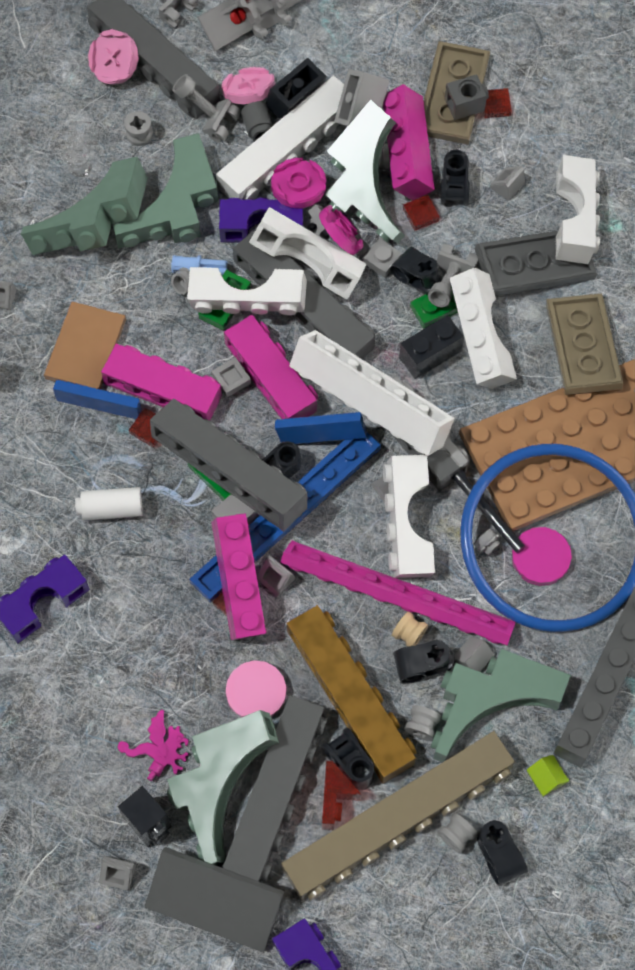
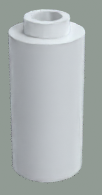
(109, 503)

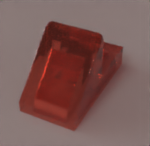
(336, 787)

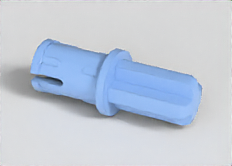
(187, 262)

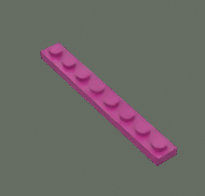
(398, 592)

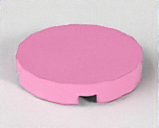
(113, 57)
(248, 86)
(256, 688)

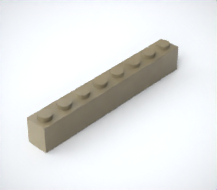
(397, 816)

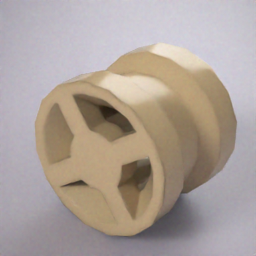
(410, 630)

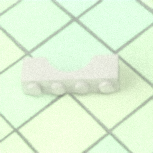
(578, 183)
(282, 236)
(281, 292)
(488, 356)
(411, 554)

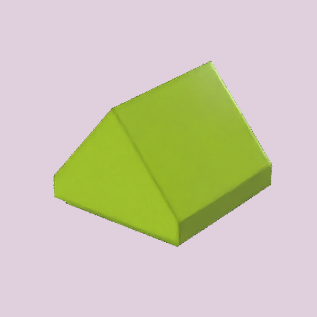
(547, 775)

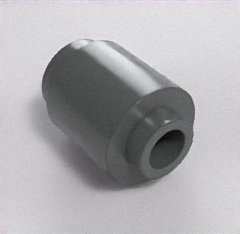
(256, 119)

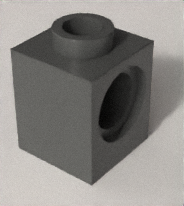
(466, 106)

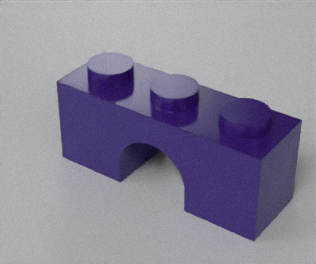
(239, 216)
(57, 579)
(302, 945)

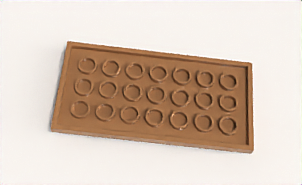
(552, 483)

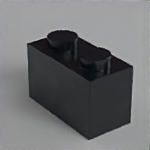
(294, 88)
(431, 347)
(145, 817)

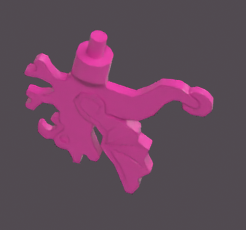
(161, 752)

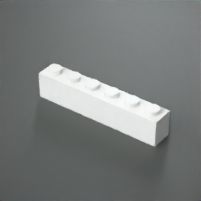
(287, 139)
(371, 392)

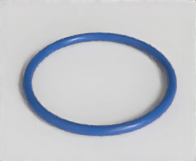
(470, 559)

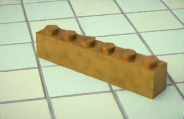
(351, 694)

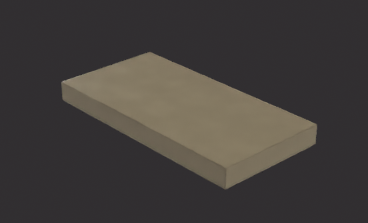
(451, 64)
(584, 344)

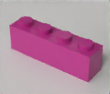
(408, 143)
(270, 370)
(160, 382)
(238, 576)

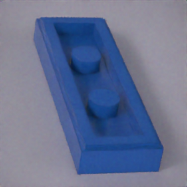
(97, 399)
(321, 428)

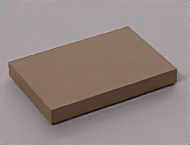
(84, 345)

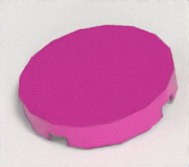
(298, 183)
(341, 230)
(543, 558)

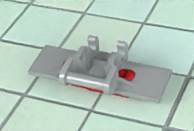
(238, 17)

